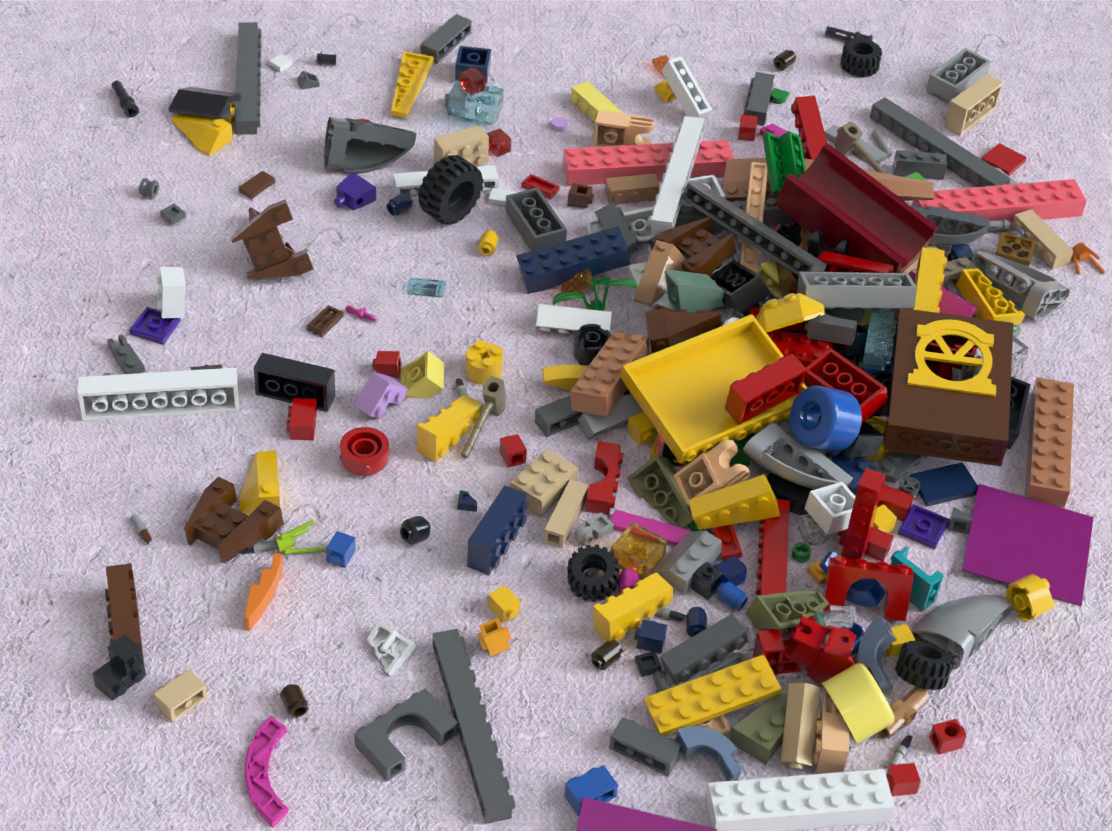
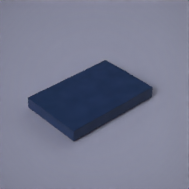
(945, 484)

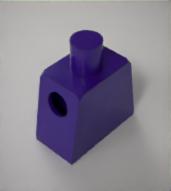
(354, 192)

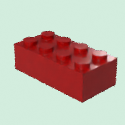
(803, 348)
(838, 373)
(765, 388)

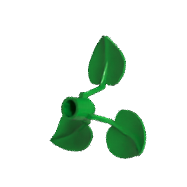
(595, 304)

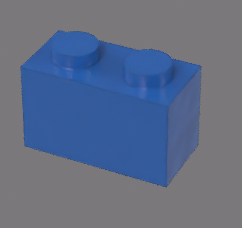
(595, 784)

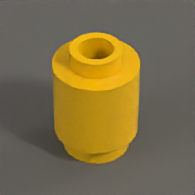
(488, 243)

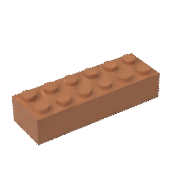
(601, 384)

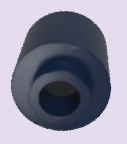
(399, 204)
(696, 621)

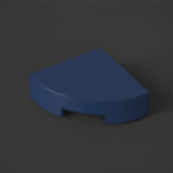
(466, 502)

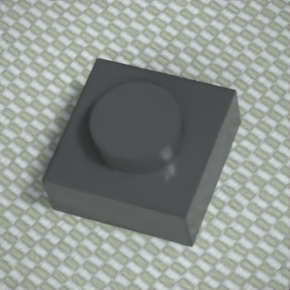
(172, 213)

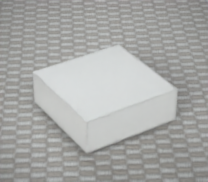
(280, 62)

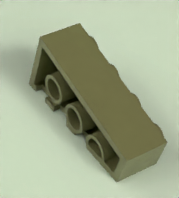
(763, 729)

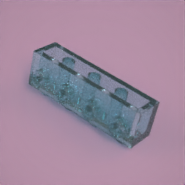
(879, 339)

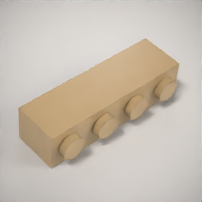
(1048, 243)

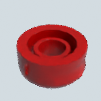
(364, 441)

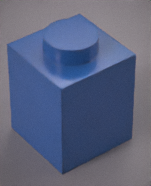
(340, 549)

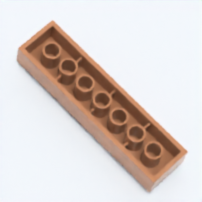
(1050, 442)

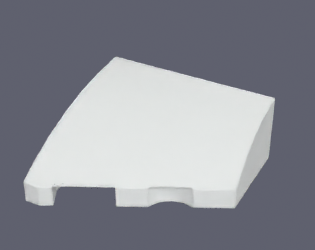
(390, 647)

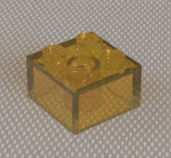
(639, 550)

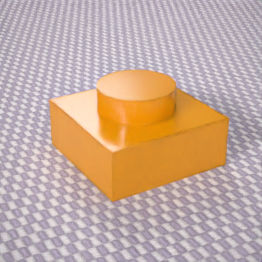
(817, 573)

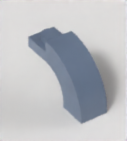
(872, 647)
(711, 744)

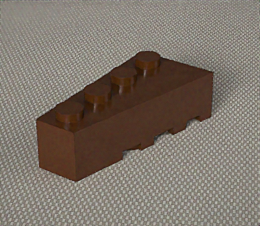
(123, 603)

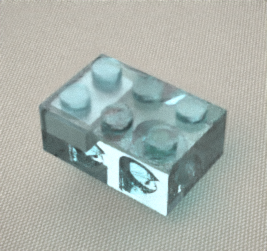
(480, 106)

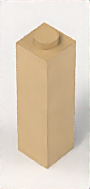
(565, 513)
(800, 725)

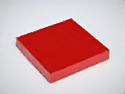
(1004, 158)

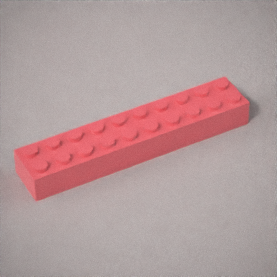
(596, 164)
(998, 202)

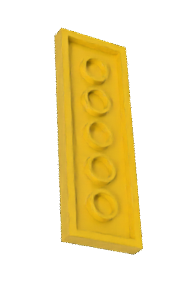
(712, 695)

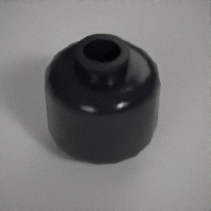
(415, 530)

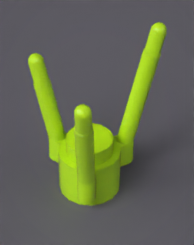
(285, 541)

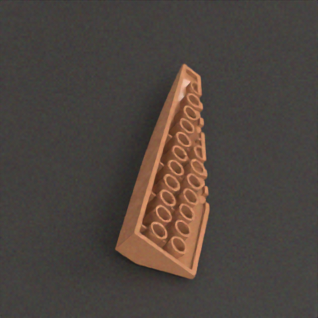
(738, 174)

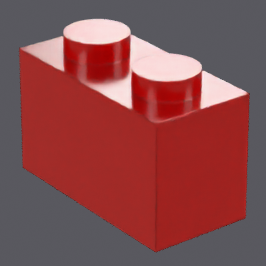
(303, 419)

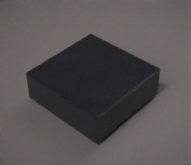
(647, 664)

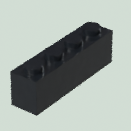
(790, 492)

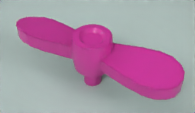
(360, 313)

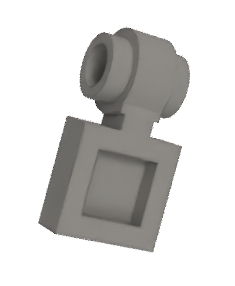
(597, 525)

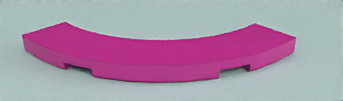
(256, 772)

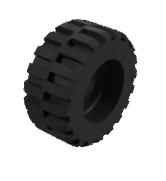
(450, 189)

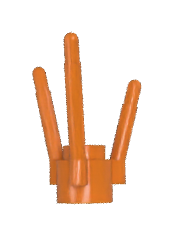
(1081, 252)

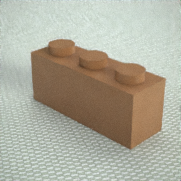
(632, 188)

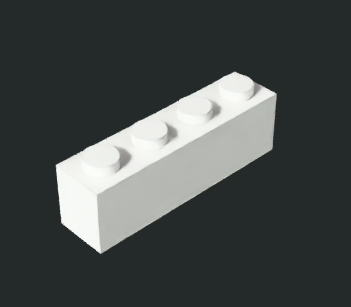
(686, 88)
(570, 319)

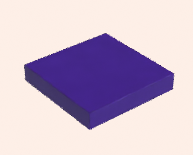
(153, 327)
(923, 526)

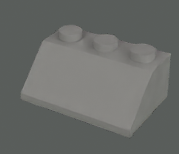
(687, 558)

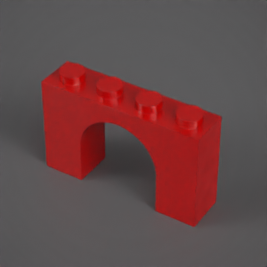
(880, 542)
(896, 579)

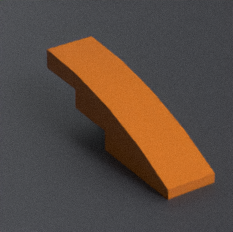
(262, 594)

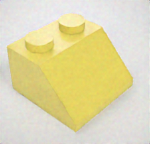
(423, 376)

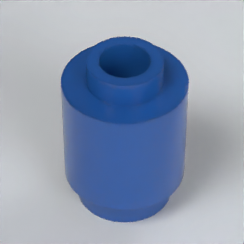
(732, 595)

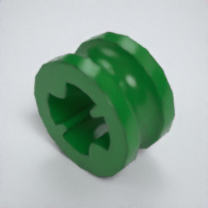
(805, 548)

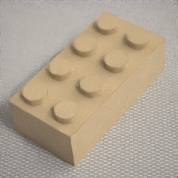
(973, 104)

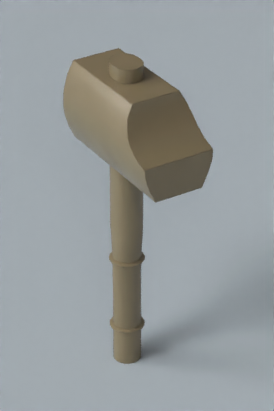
(848, 139)
(495, 401)

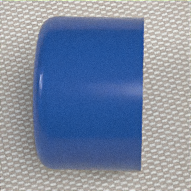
(838, 423)

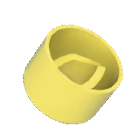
(859, 702)

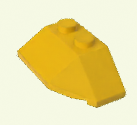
(788, 311)

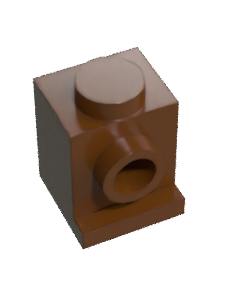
(580, 195)

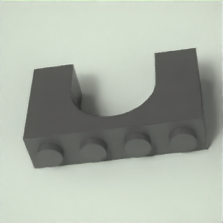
(836, 325)
(418, 710)

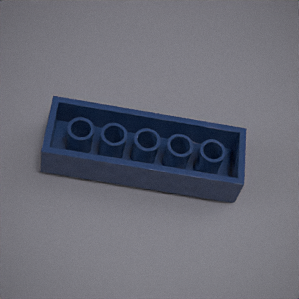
(562, 261)

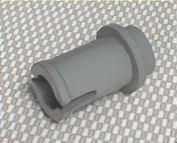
(1000, 225)

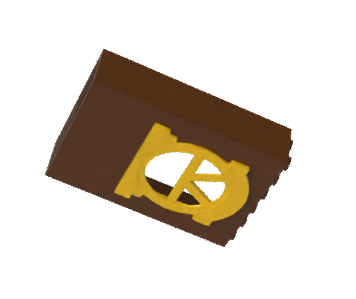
(946, 416)

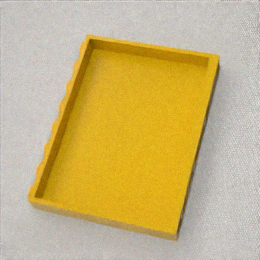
(689, 385)

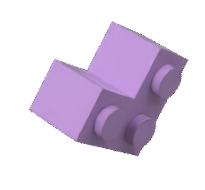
(378, 393)

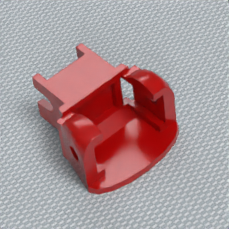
(819, 659)

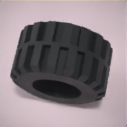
(861, 57)
(593, 587)
(924, 665)

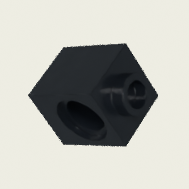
(707, 580)

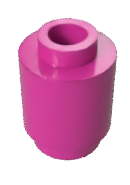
(627, 578)

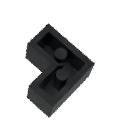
(122, 670)

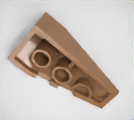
(653, 281)

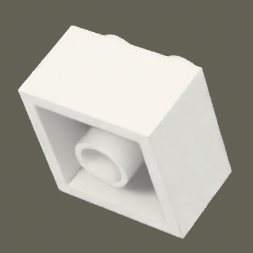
(171, 292)
(831, 507)

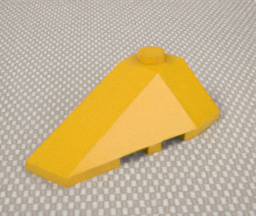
(206, 133)
(260, 482)

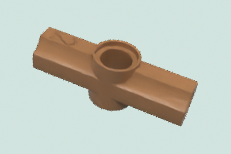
(905, 710)

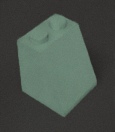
(692, 291)

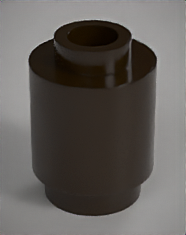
(784, 59)
(606, 654)
(294, 700)

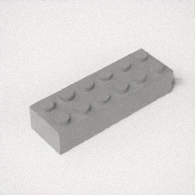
(859, 289)

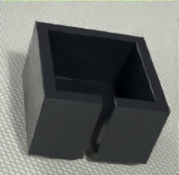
(866, 443)

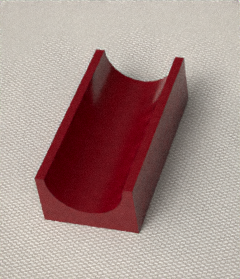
(854, 206)

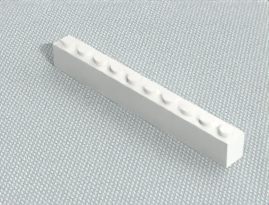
(677, 175)

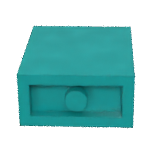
(924, 587)

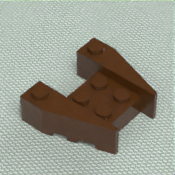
(267, 246)
(698, 246)
(226, 527)

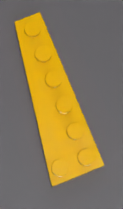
(411, 78)

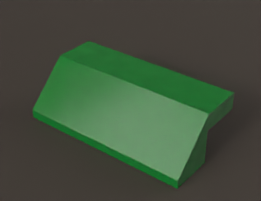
(783, 158)

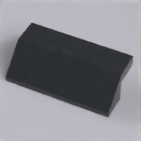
(203, 102)

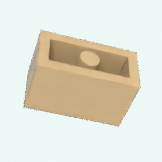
(180, 695)

